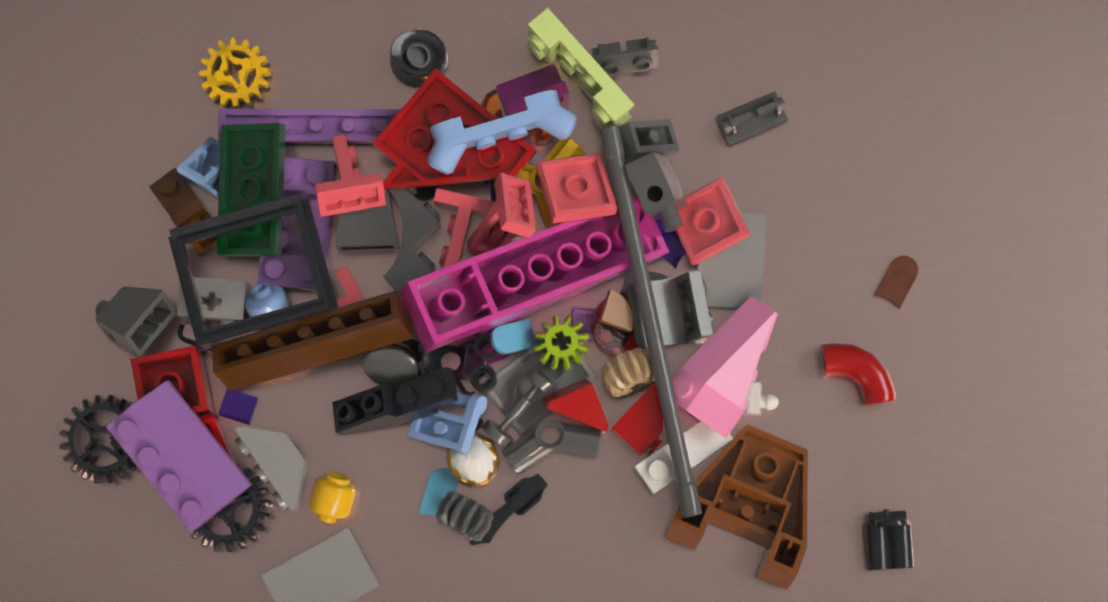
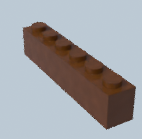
(312, 341)

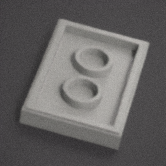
(738, 270)
(514, 382)
(325, 573)

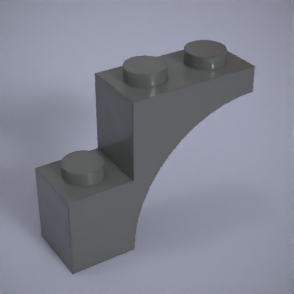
(418, 226)

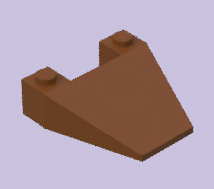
(758, 494)

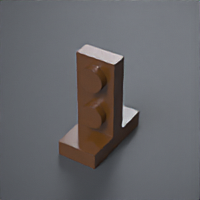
(182, 205)

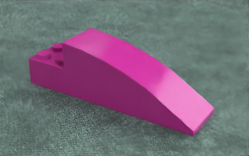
(524, 277)

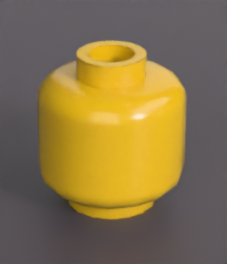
(332, 497)

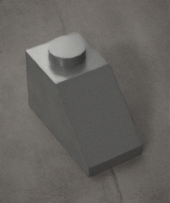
(645, 137)

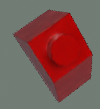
(642, 424)

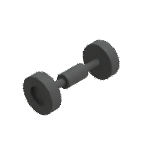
(498, 432)

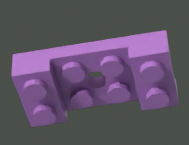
(292, 267)

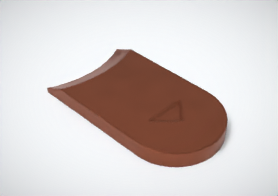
(898, 280)

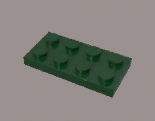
(249, 176)

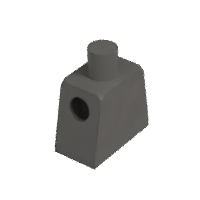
(658, 189)
(368, 229)
(134, 317)

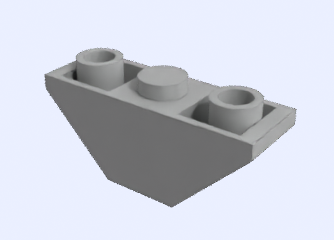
(277, 461)

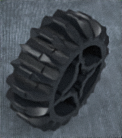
(93, 449)
(234, 522)

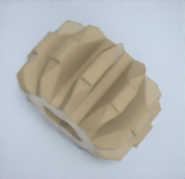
(628, 373)

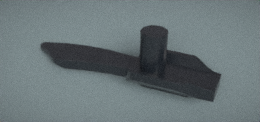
(518, 500)

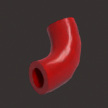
(862, 368)

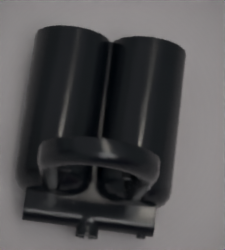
(888, 540)

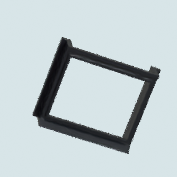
(242, 219)

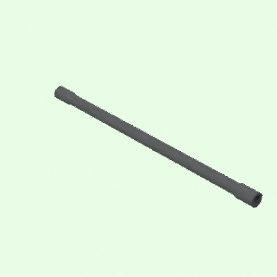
(686, 487)

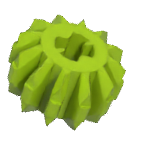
(567, 333)

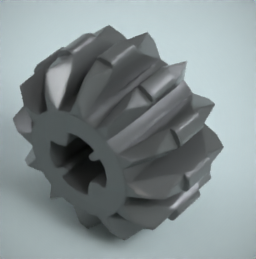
(464, 516)

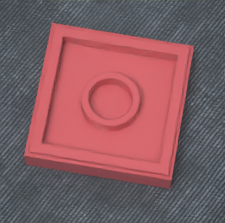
(576, 188)
(710, 222)

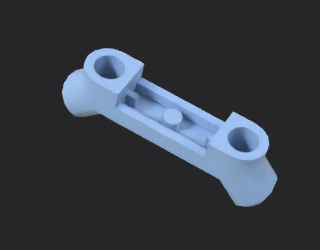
(542, 112)

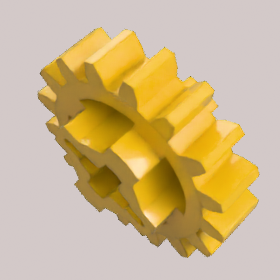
(223, 77)

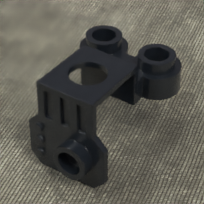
(472, 361)

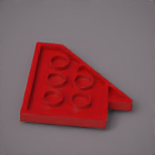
(409, 139)

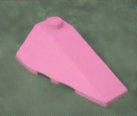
(720, 372)

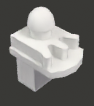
(757, 401)

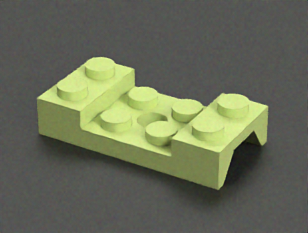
(552, 40)

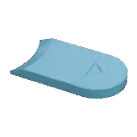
(513, 337)
(438, 485)

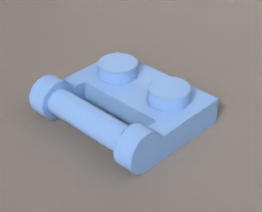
(450, 429)

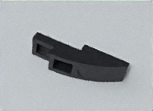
(395, 404)

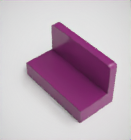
(544, 79)

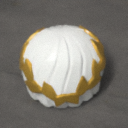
(476, 466)

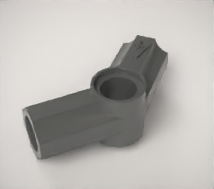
(531, 447)

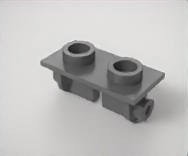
(640, 56)
(752, 117)

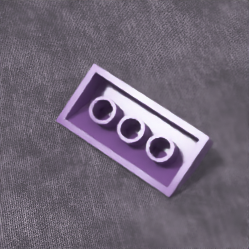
(179, 455)

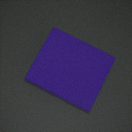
(238, 406)

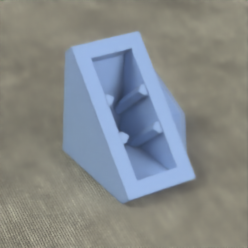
(203, 167)

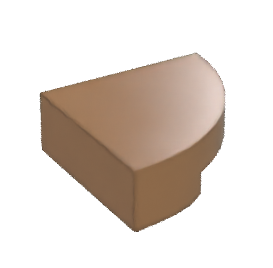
(616, 312)

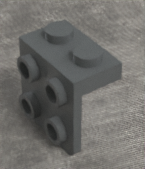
(679, 307)

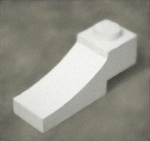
(700, 442)

